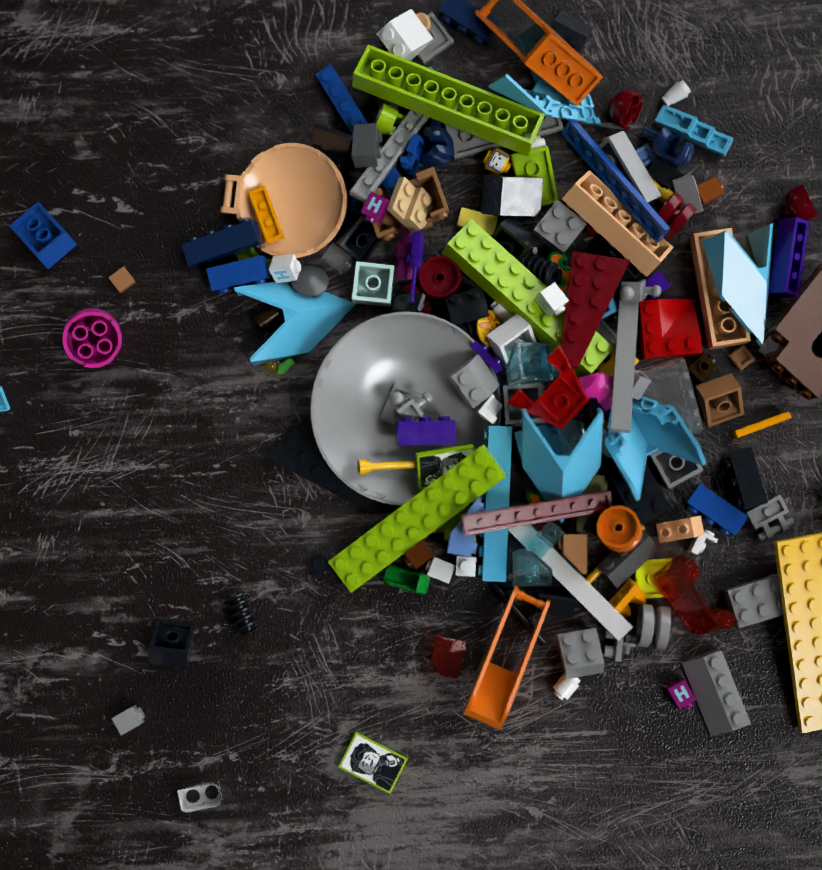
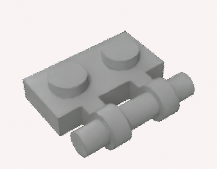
(763, 514)

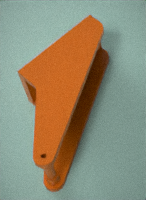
(551, 58)
(493, 685)

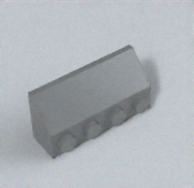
(625, 158)
(715, 692)

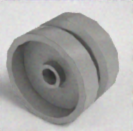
(653, 626)

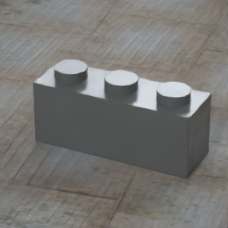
(620, 566)

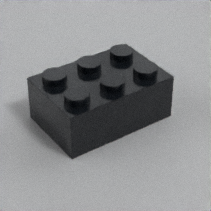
(743, 479)
(651, 502)

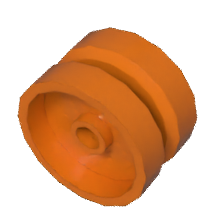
(621, 540)

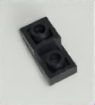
(664, 173)
(402, 304)

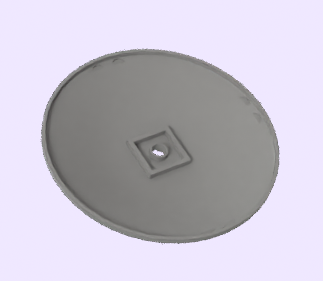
(353, 391)

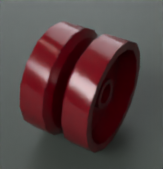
(675, 217)
(439, 267)

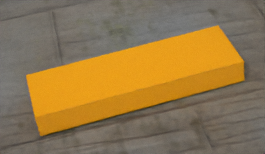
(266, 215)
(760, 425)

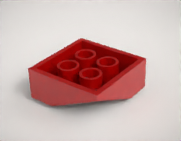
(668, 329)

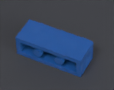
(238, 274)
(715, 510)

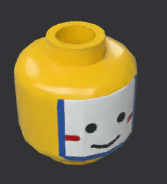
(497, 161)

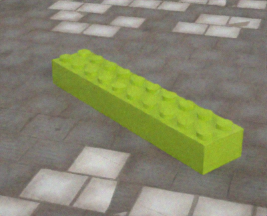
(447, 100)
(515, 289)
(418, 518)

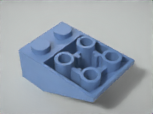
(462, 544)

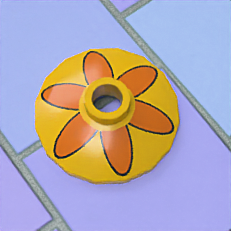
(487, 325)

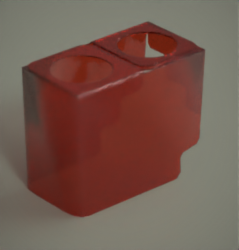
(448, 655)

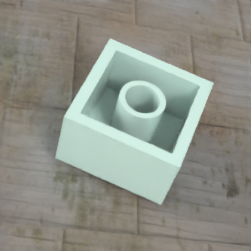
(373, 284)

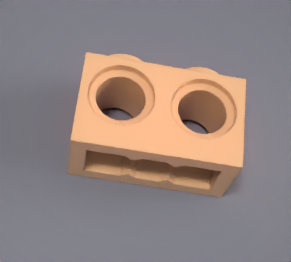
(680, 529)

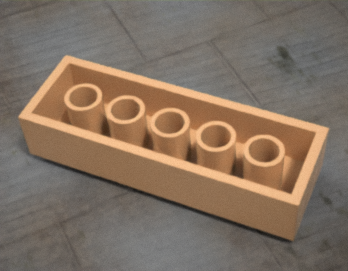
(615, 223)
(720, 323)

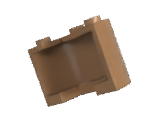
(429, 182)

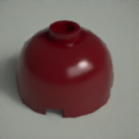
(625, 108)
(799, 204)

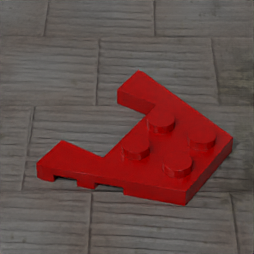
(561, 399)

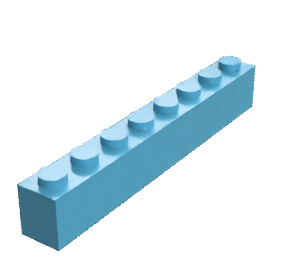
(495, 542)

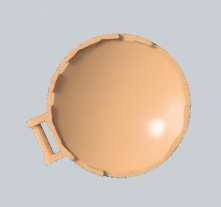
(304, 192)

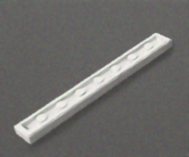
(578, 586)

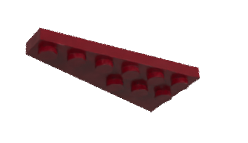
(589, 292)

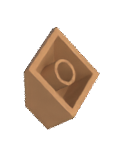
(720, 399)
(574, 550)

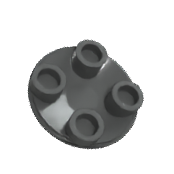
(311, 281)

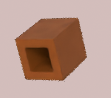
(710, 191)

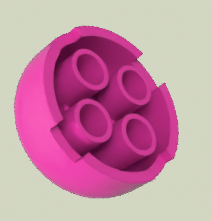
(93, 349)

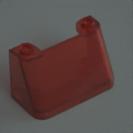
(675, 584)

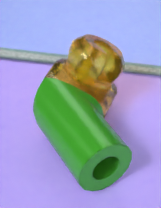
(280, 368)

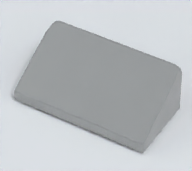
(688, 189)

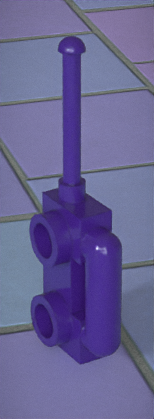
(415, 259)

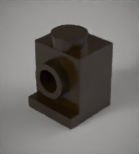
(695, 370)

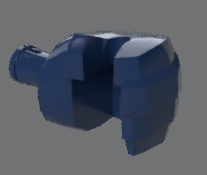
(440, 144)
(666, 145)

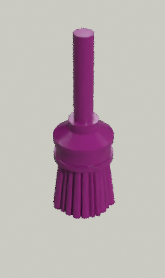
(402, 269)

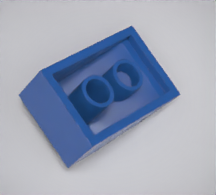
(43, 235)

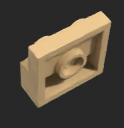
(410, 204)

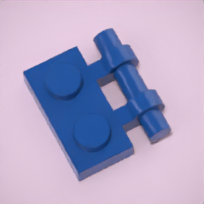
(416, 149)

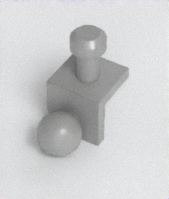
(637, 291)
(409, 406)

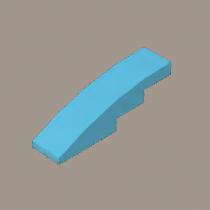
(694, 130)

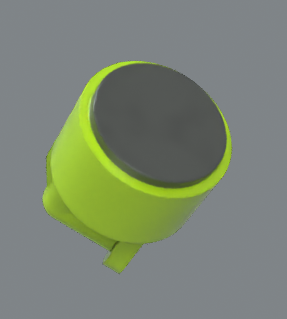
(385, 118)

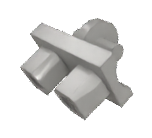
(616, 651)

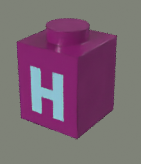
(375, 208)
(680, 694)

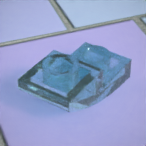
(545, 539)

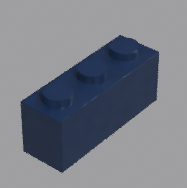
(462, 16)

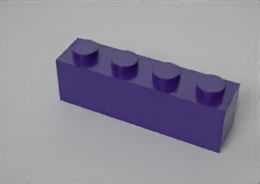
(788, 257)

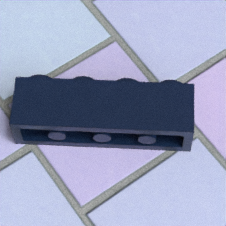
(222, 243)

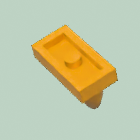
(627, 593)

